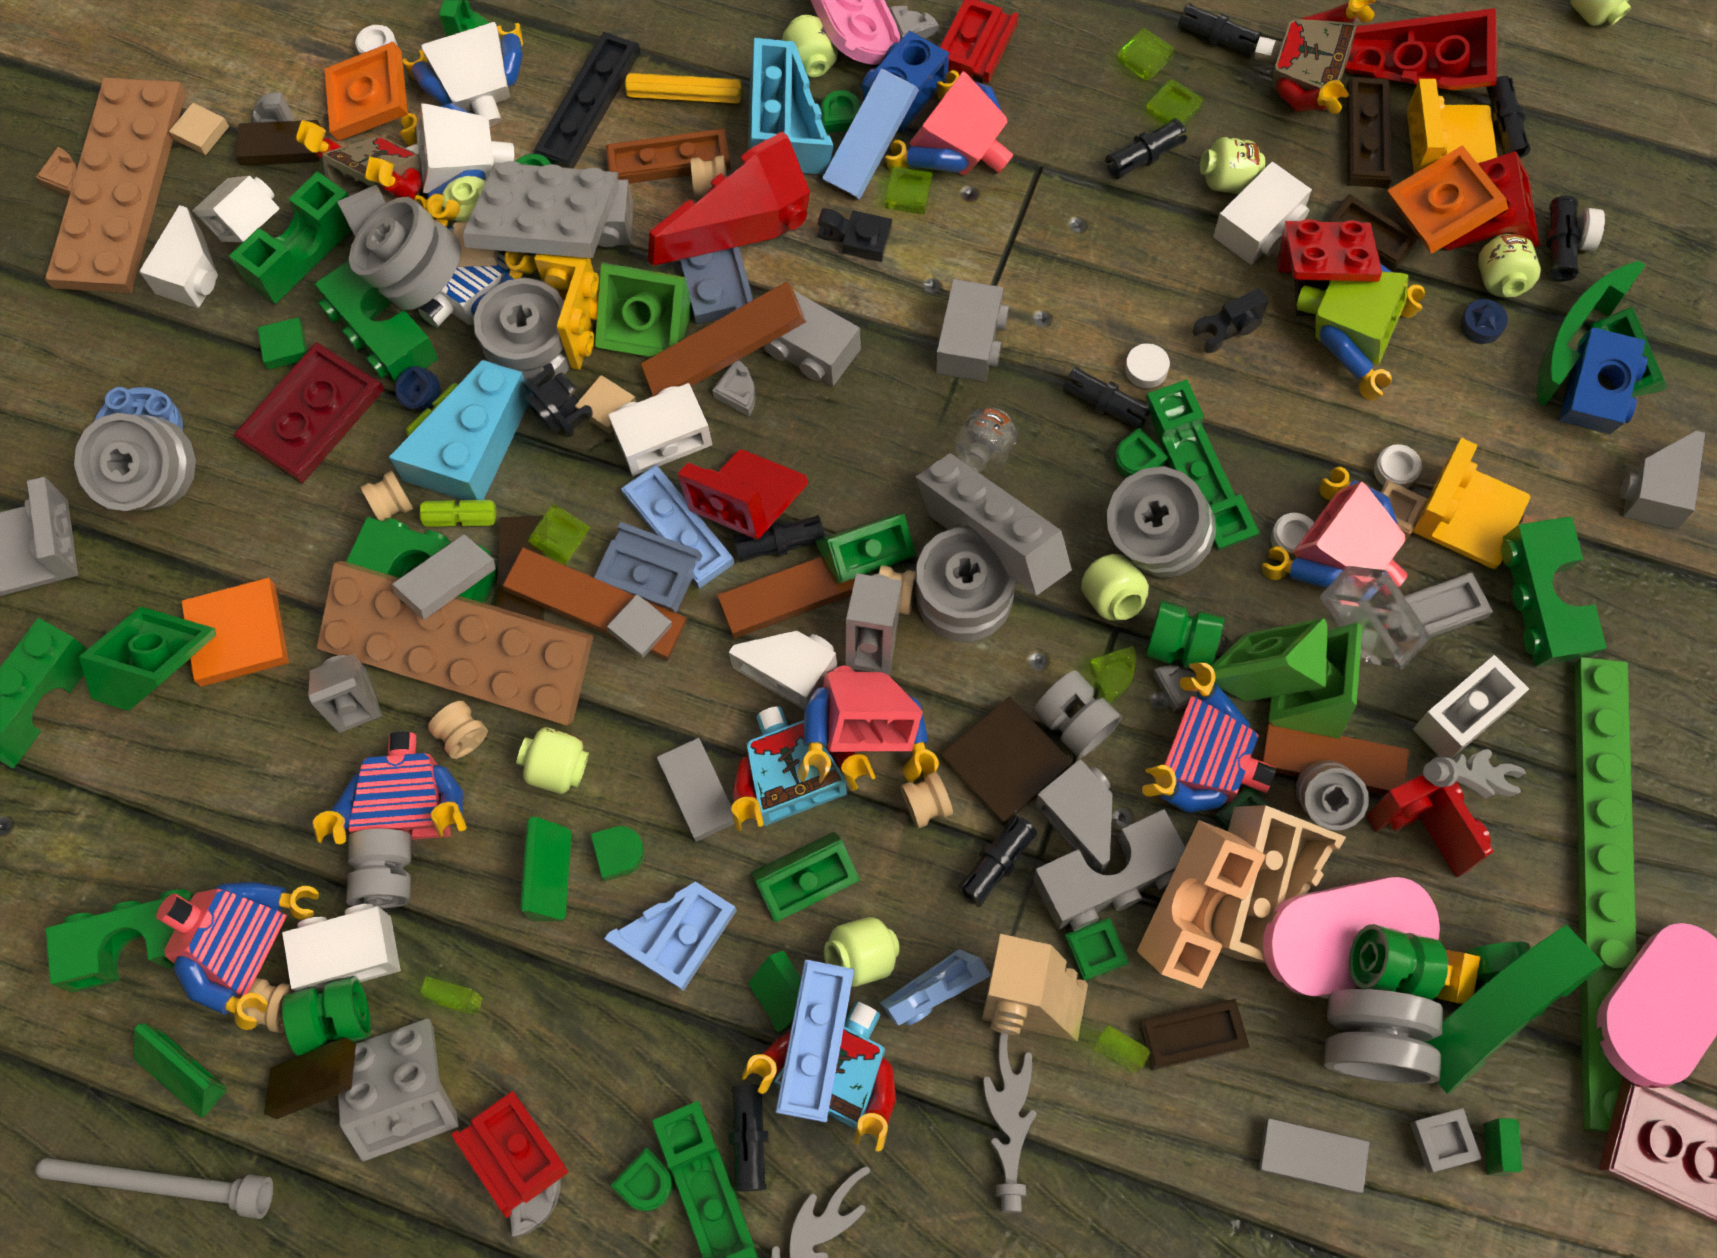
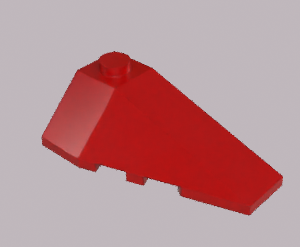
(1451, 48)
(745, 208)

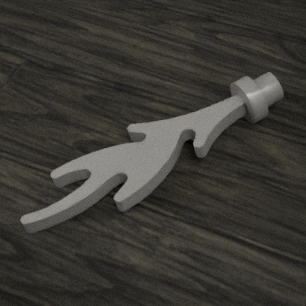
(1474, 773)
(1004, 1110)
(816, 1230)

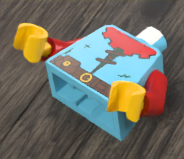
(768, 780)
(863, 1078)

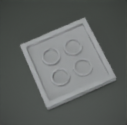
(542, 210)

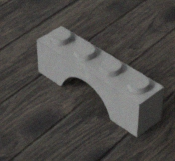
(1022, 539)

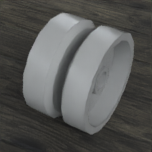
(405, 253)
(519, 327)
(134, 462)
(1166, 497)
(962, 586)
(1383, 1036)

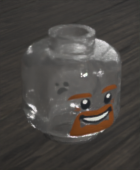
(986, 438)

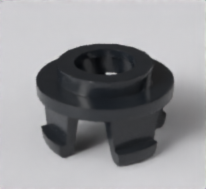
(554, 401)

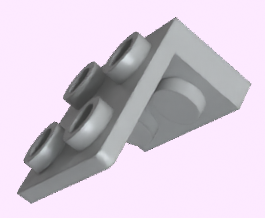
(36, 540)
(395, 1092)

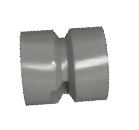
(1089, 725)
(1332, 795)
(379, 868)

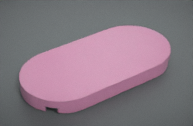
(859, 27)
(1315, 931)
(1663, 1008)

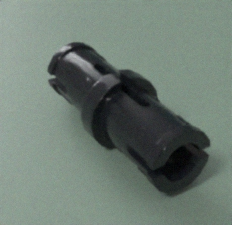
(1219, 29)
(1508, 117)
(1146, 148)
(1564, 238)
(1106, 398)
(780, 539)
(997, 860)
(748, 1138)

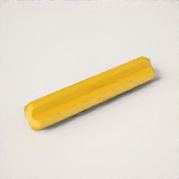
(683, 88)

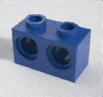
(917, 63)

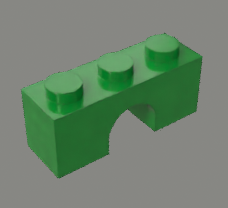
(317, 226)
(390, 343)
(397, 550)
(1553, 628)
(38, 664)
(88, 946)

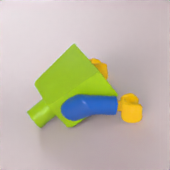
(1359, 320)

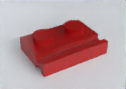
(978, 38)
(510, 1153)

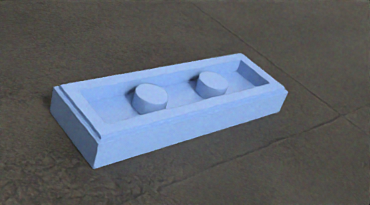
(870, 133)
(669, 517)
(815, 1041)

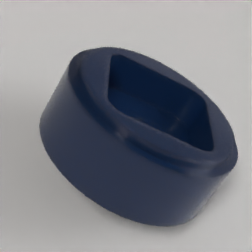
(1484, 321)
(417, 388)

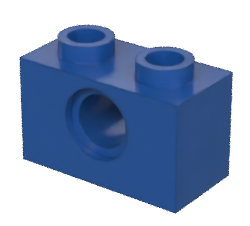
(1589, 403)

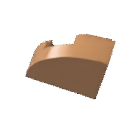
(58, 172)

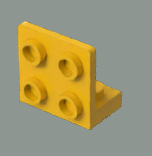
(1442, 128)
(580, 291)
(1470, 509)

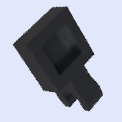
(861, 236)
(1235, 318)

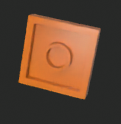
(365, 91)
(1447, 199)
(246, 630)

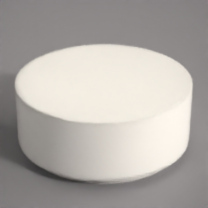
(373, 37)
(1591, 224)
(1147, 365)
(1398, 465)
(1290, 531)

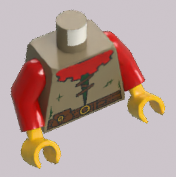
(1314, 56)
(366, 163)

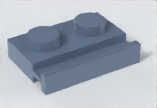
(716, 284)
(649, 566)

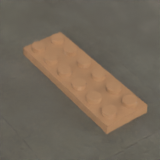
(116, 186)
(458, 647)

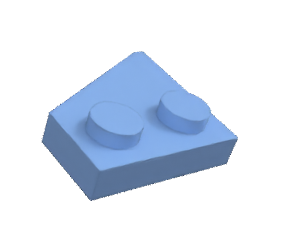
(675, 934)
(934, 986)

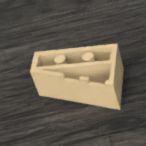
(1291, 866)
(1033, 990)

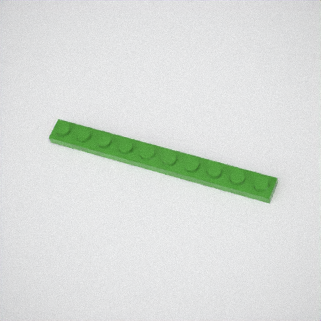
(1604, 863)

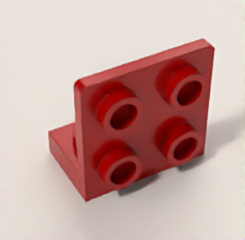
(1519, 219)
(1329, 251)
(743, 494)
(1445, 816)

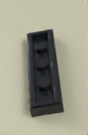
(587, 100)

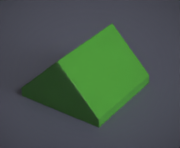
(641, 310)
(1275, 661)
(1329, 708)

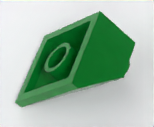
(140, 656)

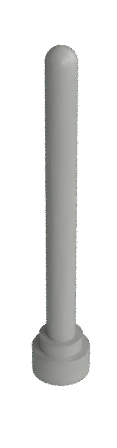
(247, 1196)

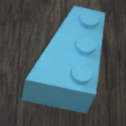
(784, 103)
(466, 435)

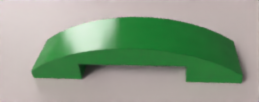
(1602, 296)
(1185, 442)
(1510, 1003)
(704, 1184)

